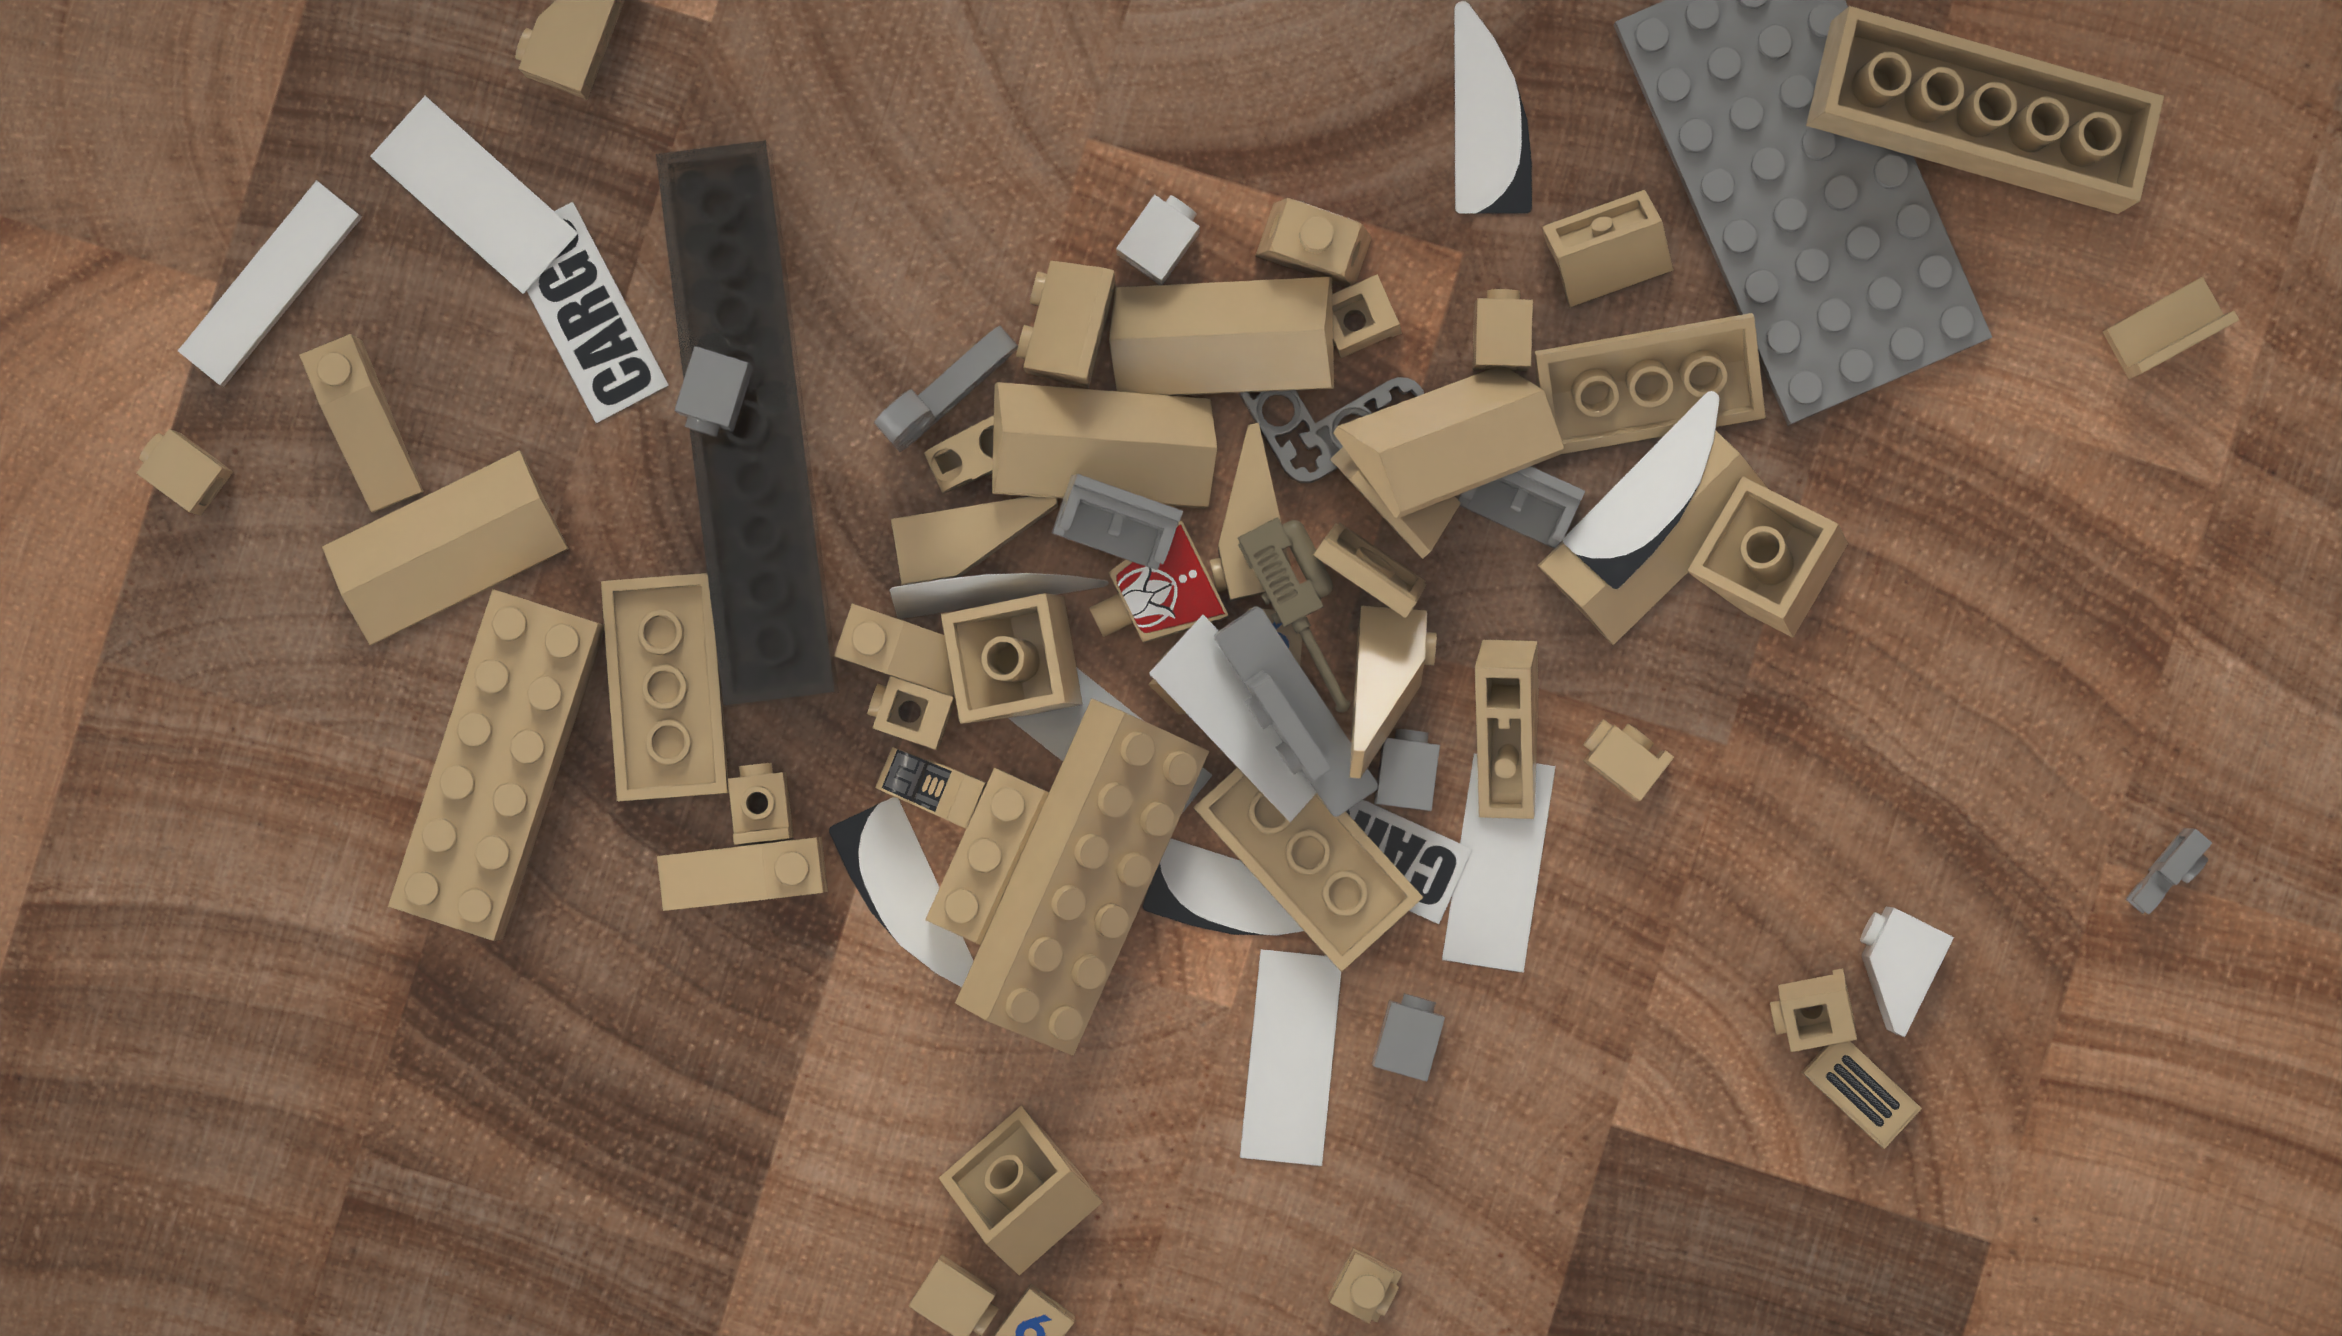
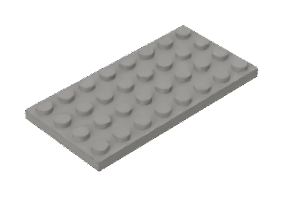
(1806, 225)

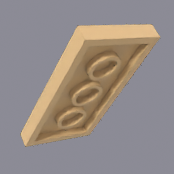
(664, 688)
(1314, 866)

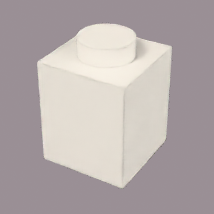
(1159, 238)

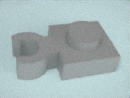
(2178, 862)

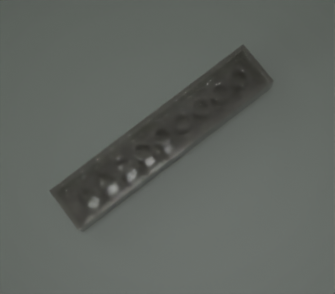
(758, 478)

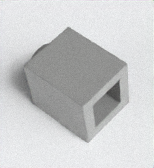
(713, 391)
(1407, 771)
(1408, 1037)

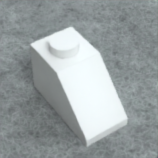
(1901, 964)

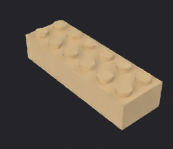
(1985, 110)
(497, 766)
(1081, 877)

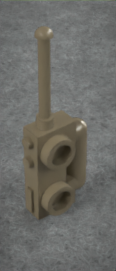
(1289, 598)

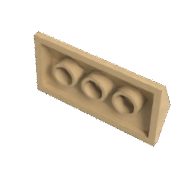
(1223, 337)
(1649, 380)
(1124, 439)
(1452, 439)
(444, 548)
(1620, 609)

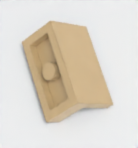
(1608, 247)
(2167, 328)

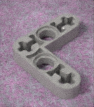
(915, 414)
(1320, 433)

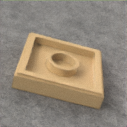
(1371, 569)

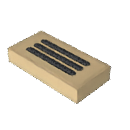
(1862, 1091)

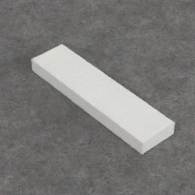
(269, 284)

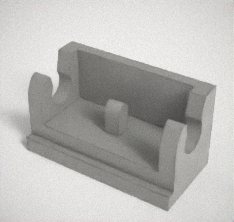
(1528, 504)
(1116, 521)

